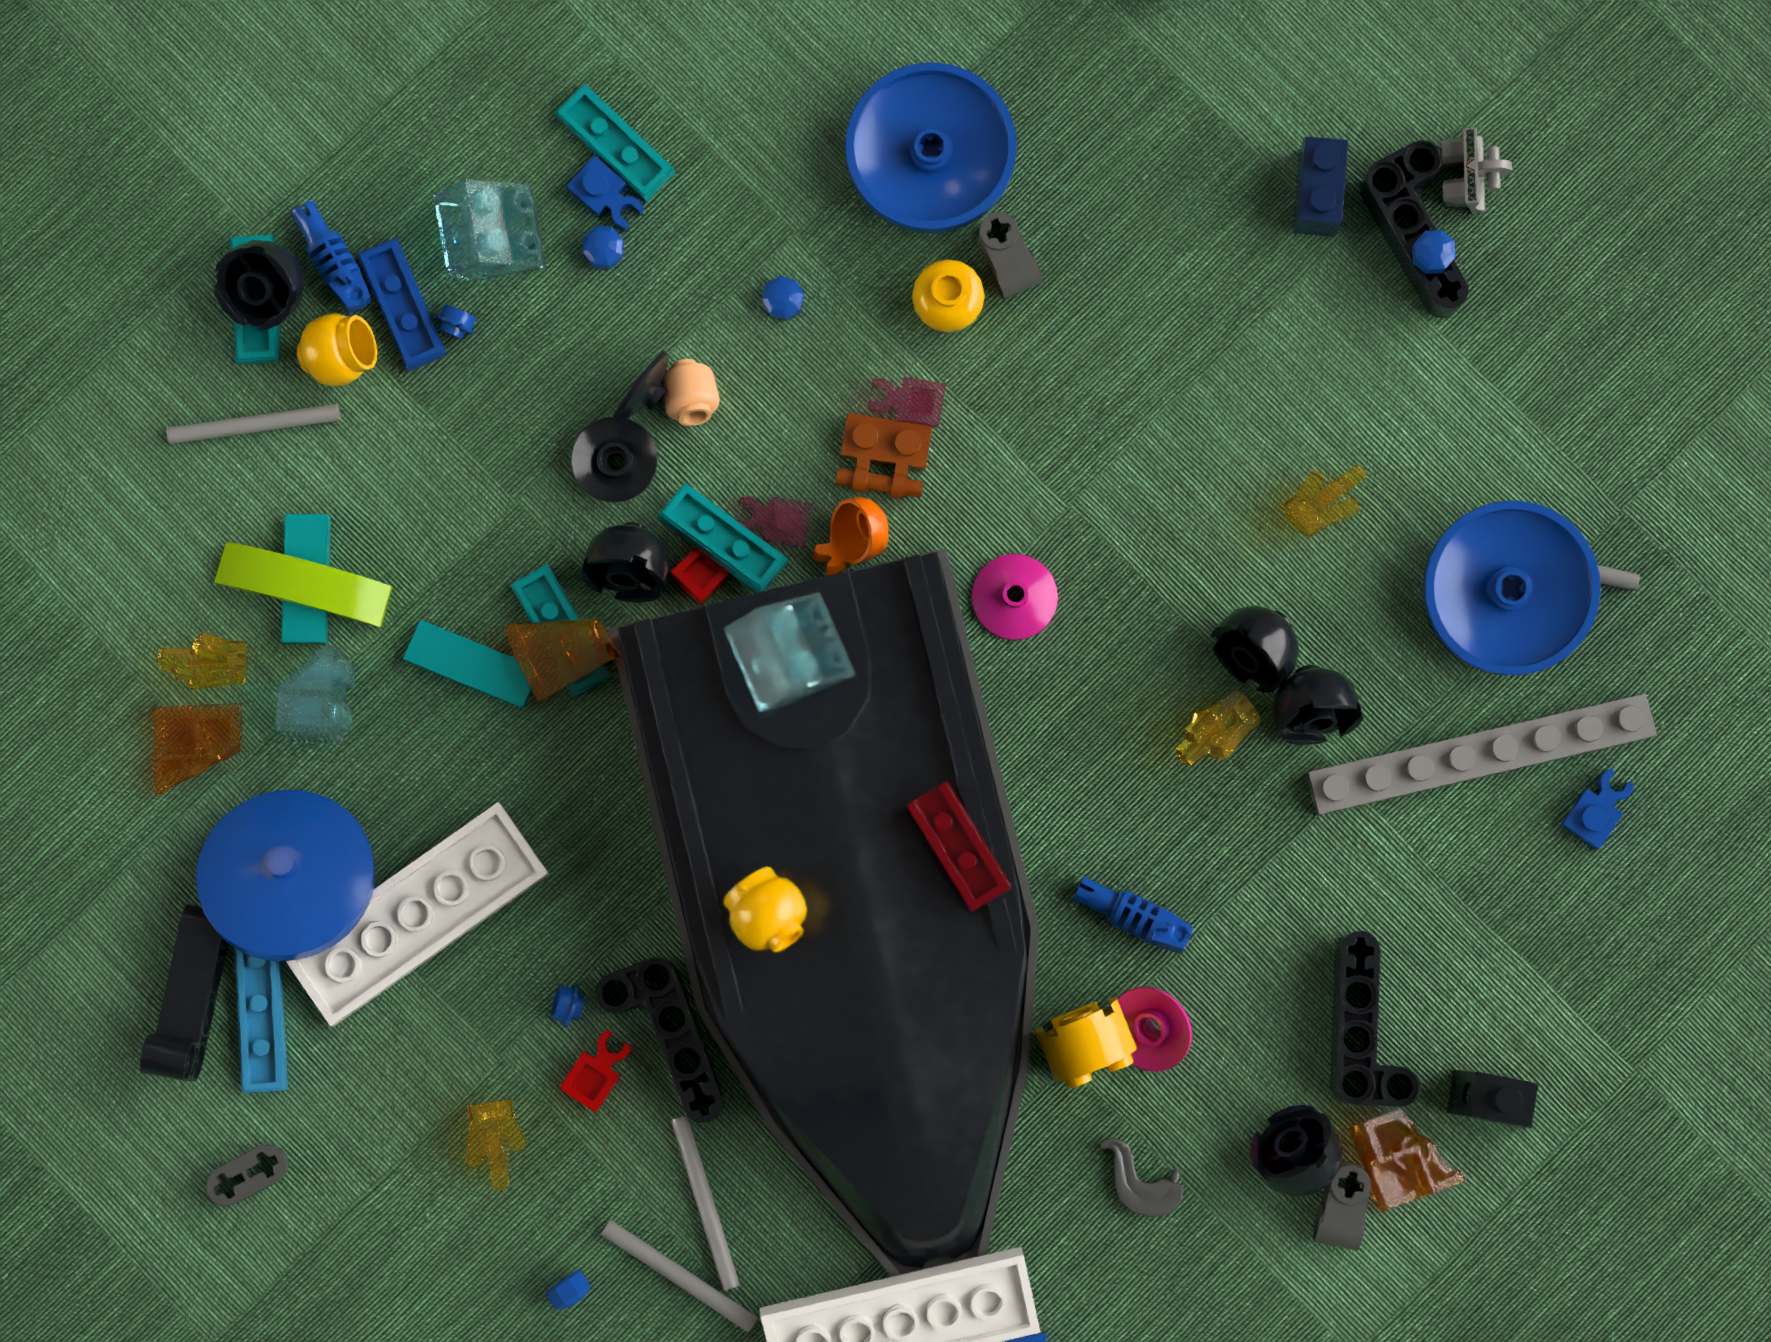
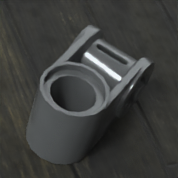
(1009, 262)
(1342, 1215)

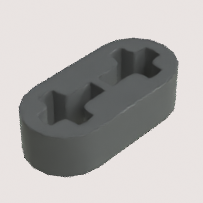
(252, 1184)

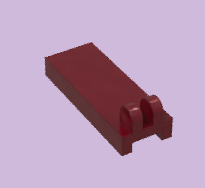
(959, 846)

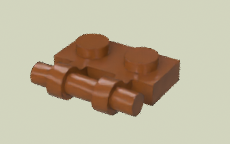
(884, 443)

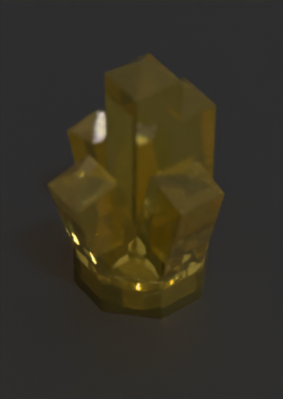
(1314, 511)
(208, 662)
(1218, 729)
(489, 1129)

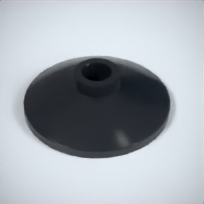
(645, 391)
(609, 439)

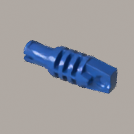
(332, 259)
(1136, 916)

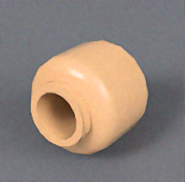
(690, 392)

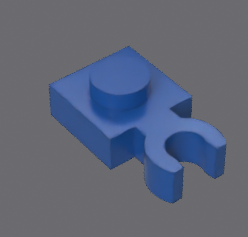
(601, 190)
(1594, 814)

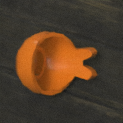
(856, 535)

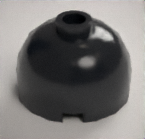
(259, 284)
(627, 561)
(1257, 646)
(1315, 704)
(1297, 1151)

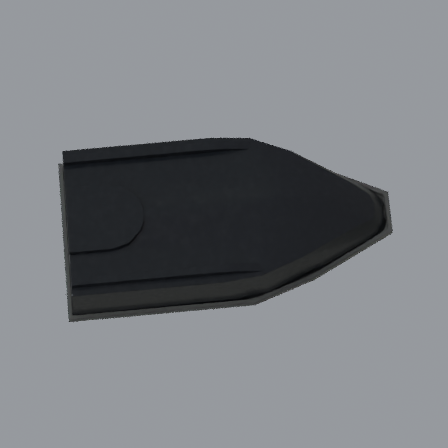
(899, 1017)

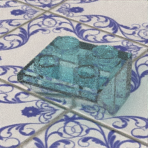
(489, 229)
(788, 651)
(315, 699)

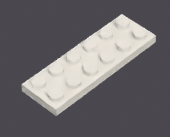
(422, 913)
(953, 1302)

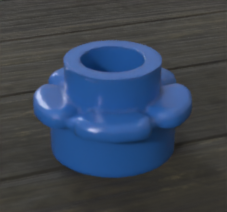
(455, 321)
(567, 1004)

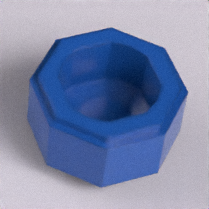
(603, 247)
(1433, 251)
(783, 298)
(569, 1291)

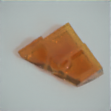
(559, 652)
(192, 740)
(1400, 1160)

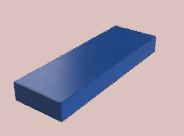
(402, 304)

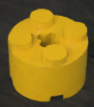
(1087, 1042)

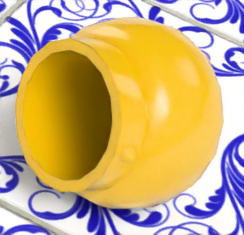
(948, 295)
(337, 349)
(766, 911)

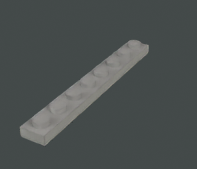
(1481, 754)

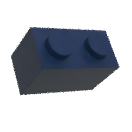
(1320, 186)

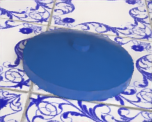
(931, 147)
(1511, 588)
(285, 875)

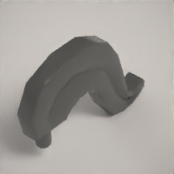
(1141, 1197)

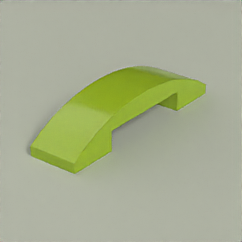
(303, 583)

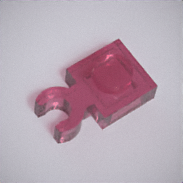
(916, 402)
(783, 521)

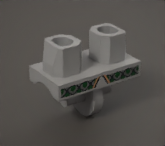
(1469, 152)

